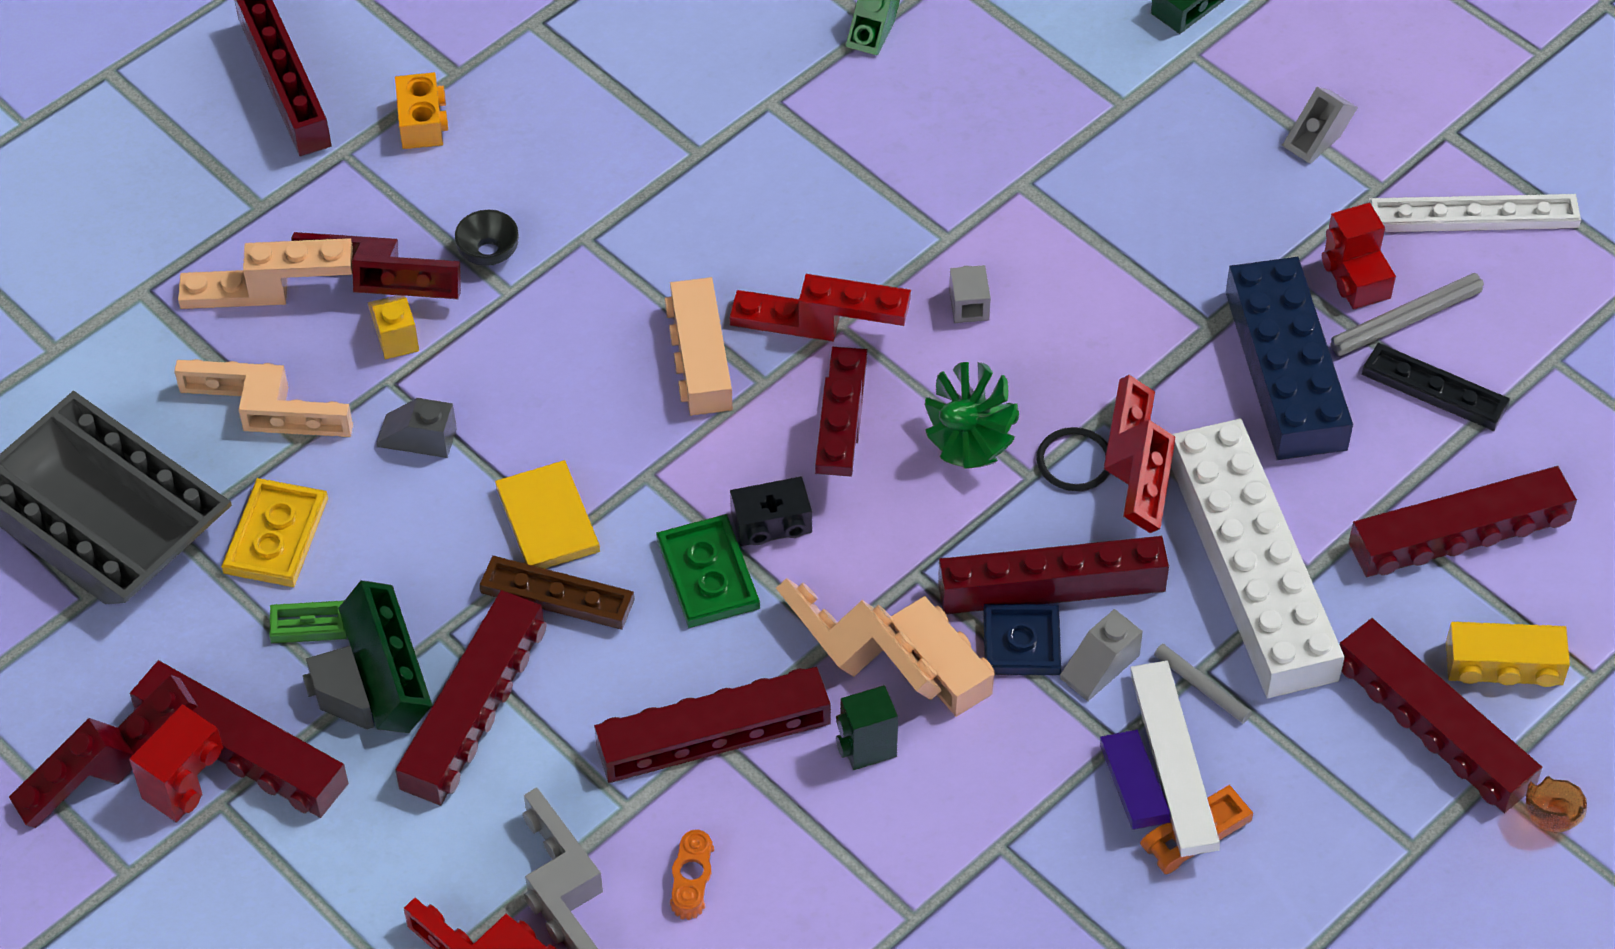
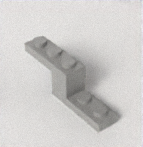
(565, 880)

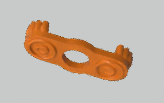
(689, 894)

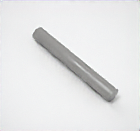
(1203, 683)

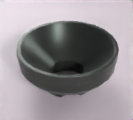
(486, 228)

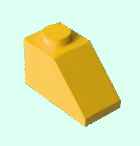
(394, 326)

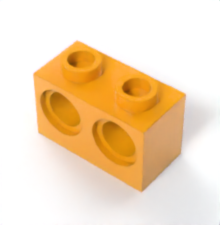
(419, 110)

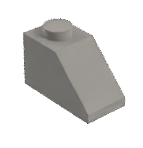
(1319, 124)
(1102, 655)

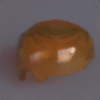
(1555, 805)

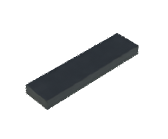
(1436, 386)

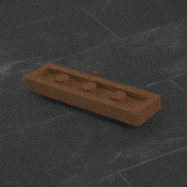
(559, 592)

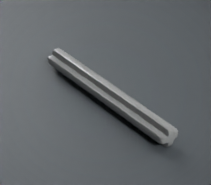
(1406, 314)

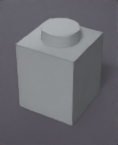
(969, 294)

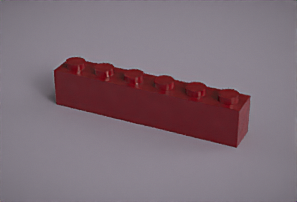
(284, 75)
(1462, 521)
(1053, 574)
(471, 698)
(1438, 715)
(712, 724)
(259, 748)

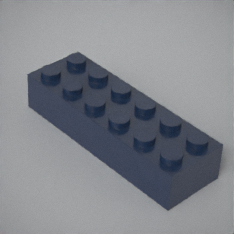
(1288, 358)

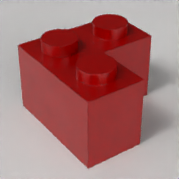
(1356, 256)
(172, 759)

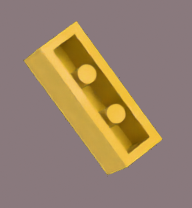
(1507, 653)

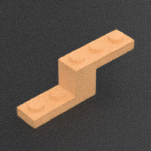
(265, 273)
(263, 398)
(860, 637)

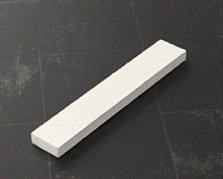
(1478, 212)
(1175, 759)

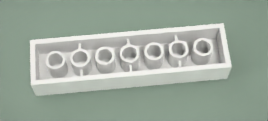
(1255, 559)

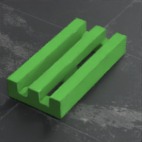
(307, 627)

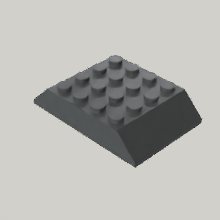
(100, 500)

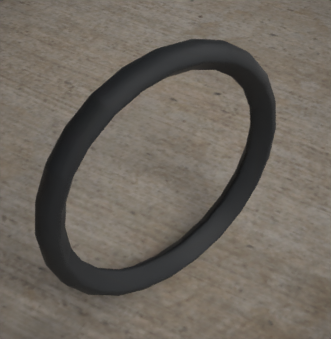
(1058, 483)

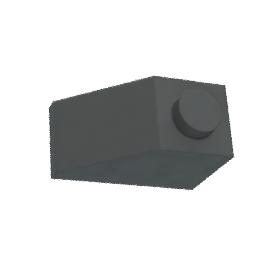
(420, 428)
(338, 686)

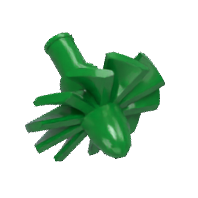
(971, 427)

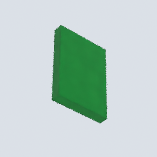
(708, 571)

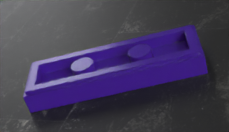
(1135, 779)

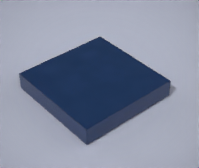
(1022, 639)

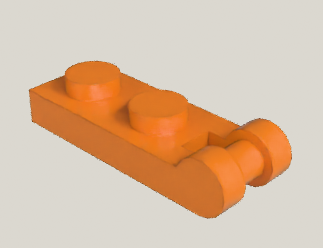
(1228, 815)

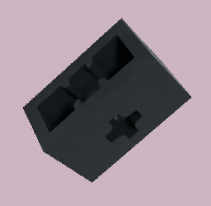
(771, 511)

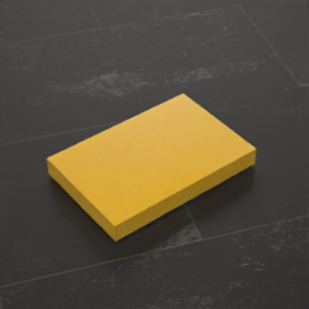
(547, 516)
(275, 532)

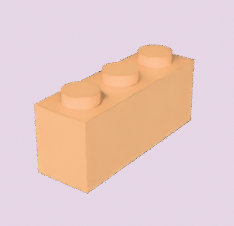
(959, 670)

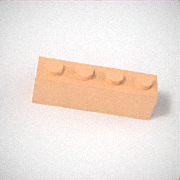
(700, 346)

